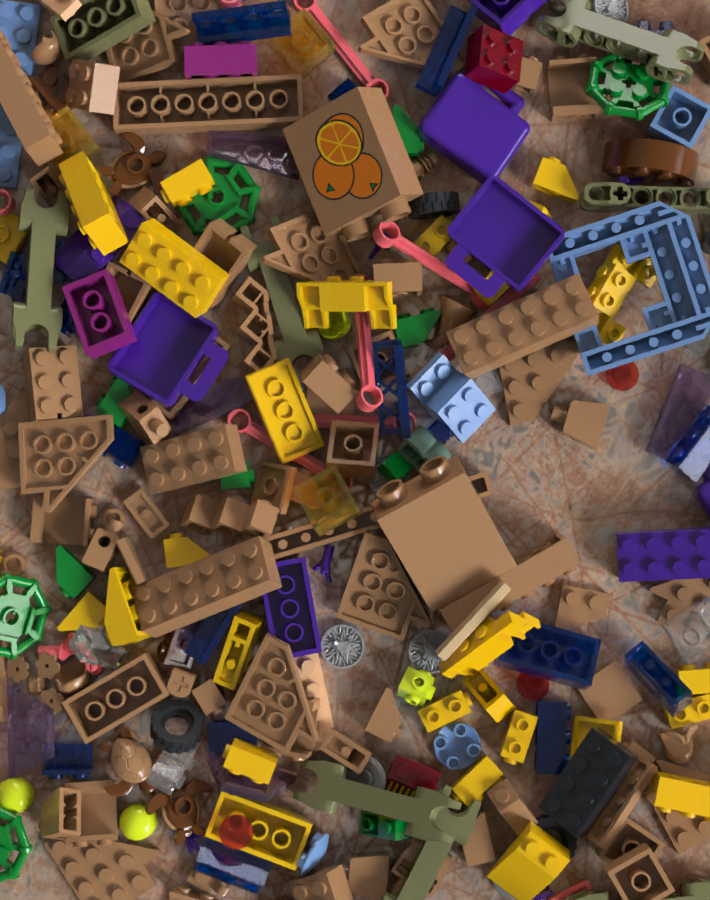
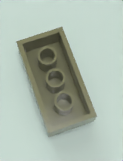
(100, 26)

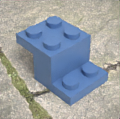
(451, 397)

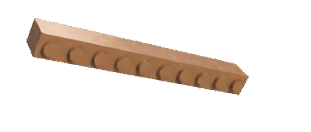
(306, 537)

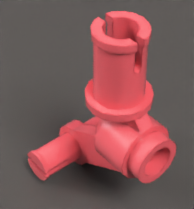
(63, 651)

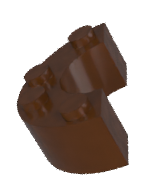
(651, 156)

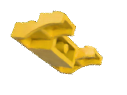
(611, 288)
(351, 295)
(487, 643)

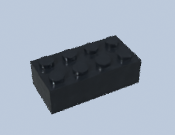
(588, 782)

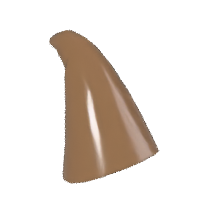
(453, 314)

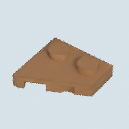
(580, 606)

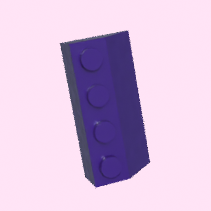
(78, 258)

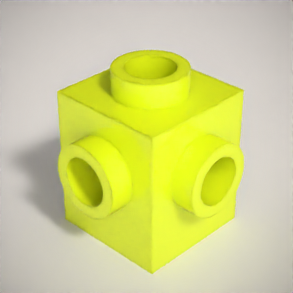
(416, 687)

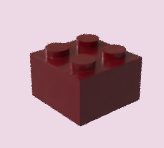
(494, 59)

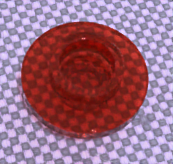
(623, 376)
(532, 687)
(236, 831)

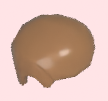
(47, 51)
(71, 677)

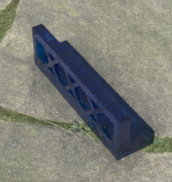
(241, 24)
(445, 50)
(400, 388)
(209, 634)

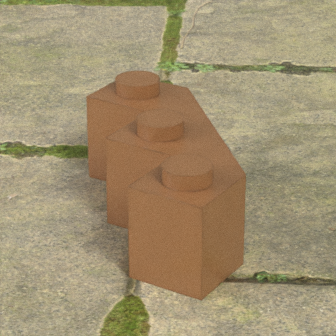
(256, 326)
(229, 517)

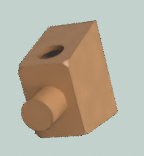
(582, 421)
(148, 425)
(101, 557)
(61, 814)
(368, 874)

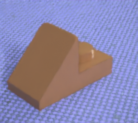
(346, 750)

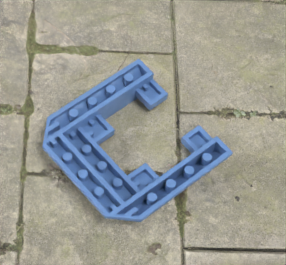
(680, 270)

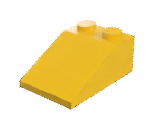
(121, 611)
(529, 863)

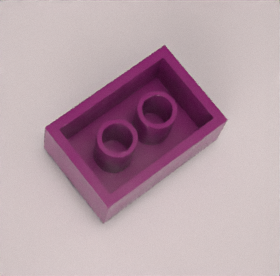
(221, 60)
(99, 314)

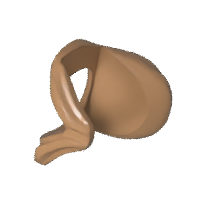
(678, 746)

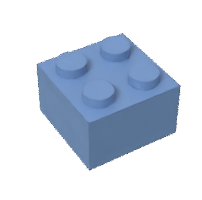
(680, 120)

